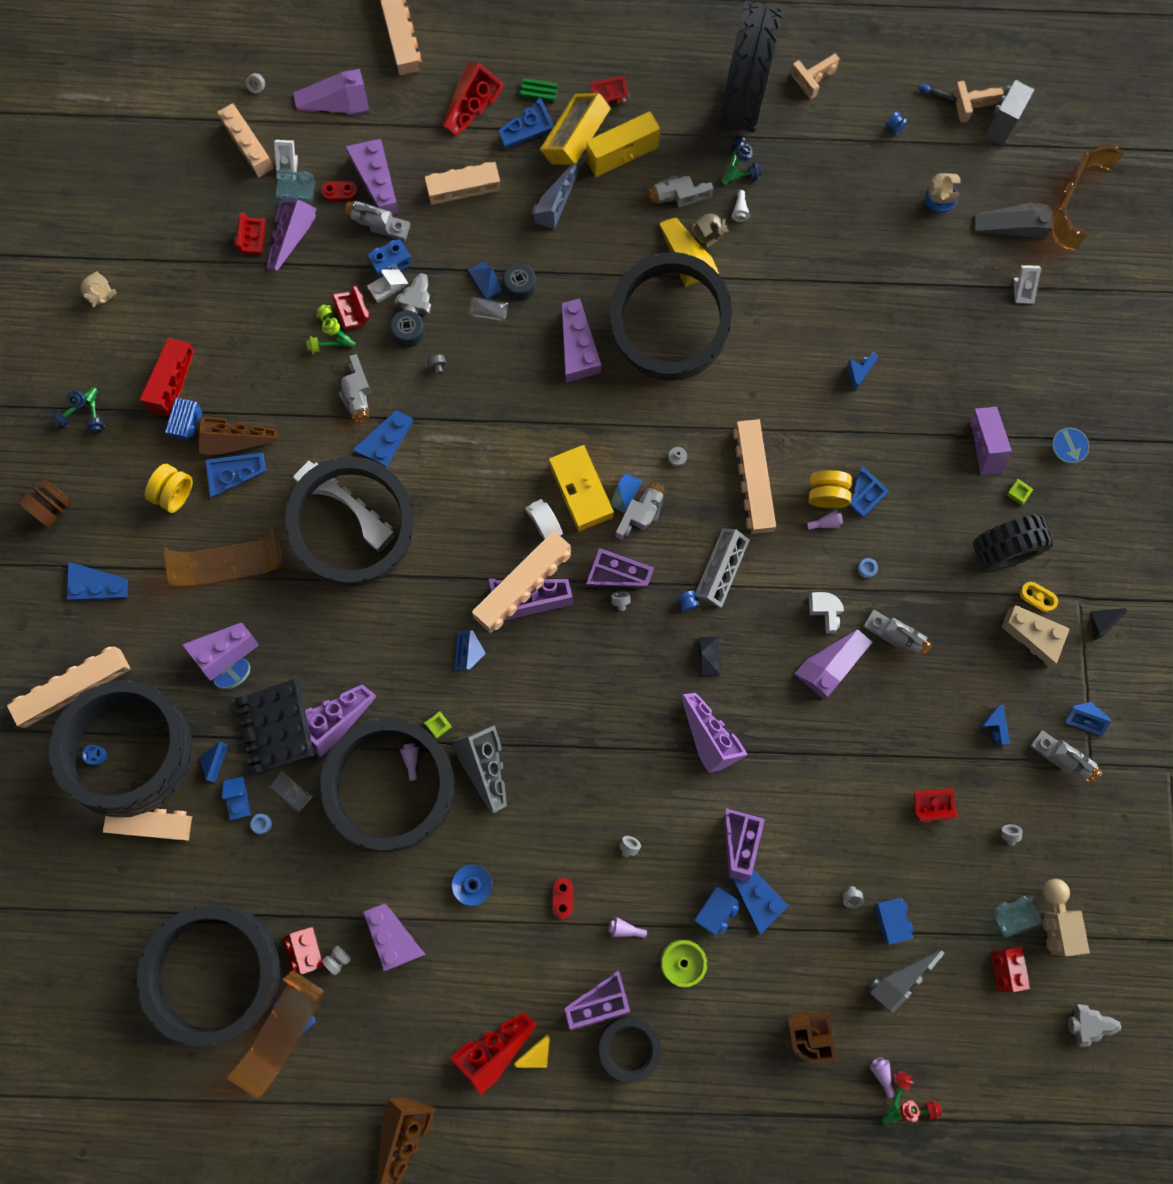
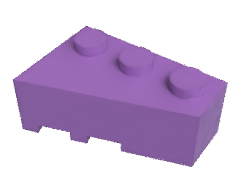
(391, 938)

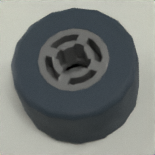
(521, 288)
(407, 335)

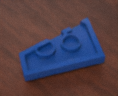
(529, 125)
(385, 439)
(233, 471)
(93, 584)
(761, 901)

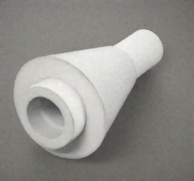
(740, 210)

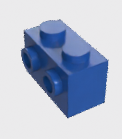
(389, 257)
(717, 912)
(894, 921)

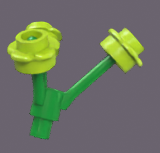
(330, 327)

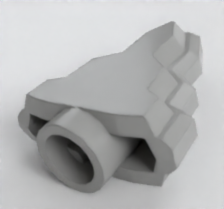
(416, 296)
(1090, 1025)

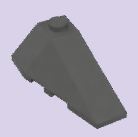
(1020, 220)
(480, 759)
(893, 988)

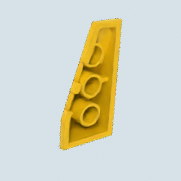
(682, 241)

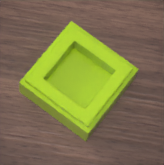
(1019, 492)
(438, 725)

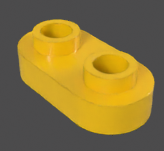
(1038, 596)

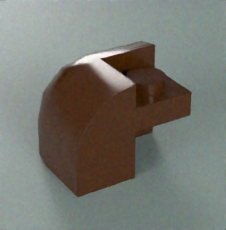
(813, 1037)

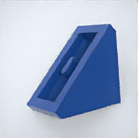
(485, 280)
(625, 492)
(467, 650)
(1089, 718)
(212, 761)

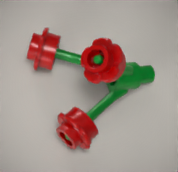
(909, 1110)

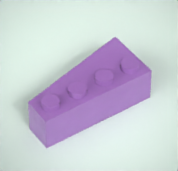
(373, 170)
(551, 595)

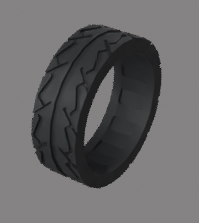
(750, 66)
(661, 264)
(339, 467)
(83, 712)
(345, 748)
(150, 976)

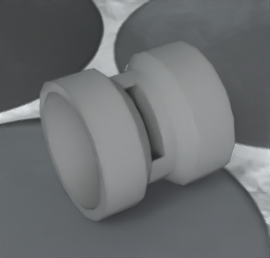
(336, 960)

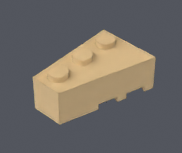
(1037, 633)

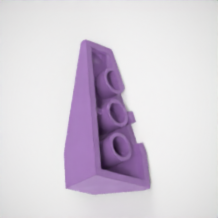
(335, 94)
(293, 221)
(829, 666)
(712, 741)

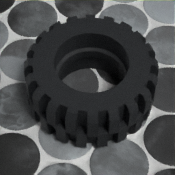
(1013, 543)

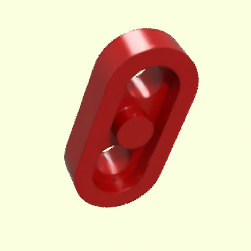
(338, 193)
(564, 898)

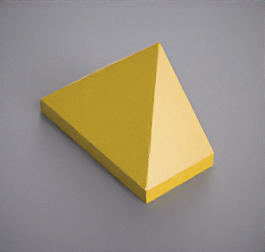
(536, 1056)

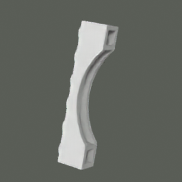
(373, 530)

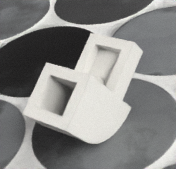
(543, 518)
(829, 605)

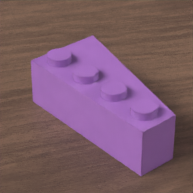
(579, 346)

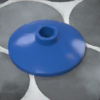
(461, 887)

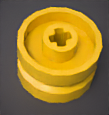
(168, 488)
(830, 489)

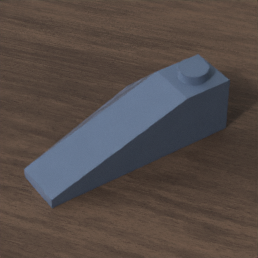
(553, 201)

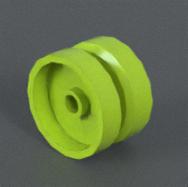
(693, 970)

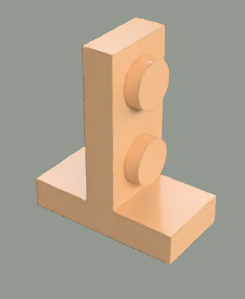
(809, 78)
(974, 99)

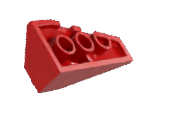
(472, 95)
(489, 1056)

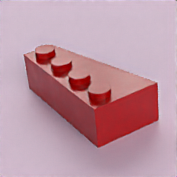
(167, 377)

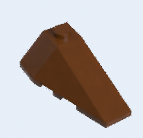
(221, 437)
(401, 1131)

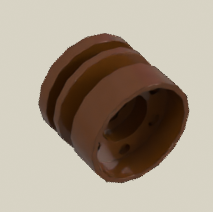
(44, 502)

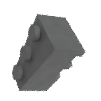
(1008, 112)

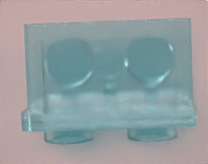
(295, 185)
(1017, 916)

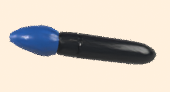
(937, 93)

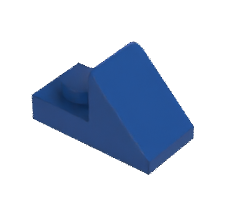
(858, 371)
(997, 720)
(236, 797)

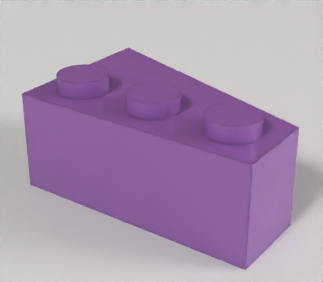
(990, 441)
(616, 570)
(221, 649)
(742, 842)
(599, 1004)

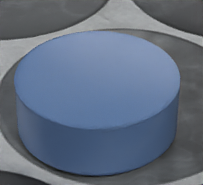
(867, 568)
(260, 823)

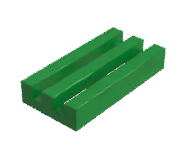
(539, 87)

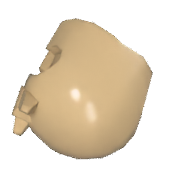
(941, 188)
(96, 289)

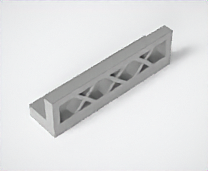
(719, 564)

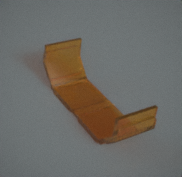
(1063, 229)
(224, 562)
(278, 1036)

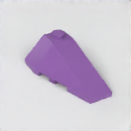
(335, 717)

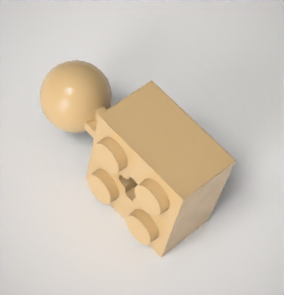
(1064, 928)

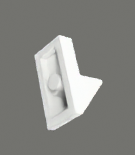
(285, 155)
(1027, 283)
(387, 285)

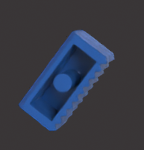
(183, 419)

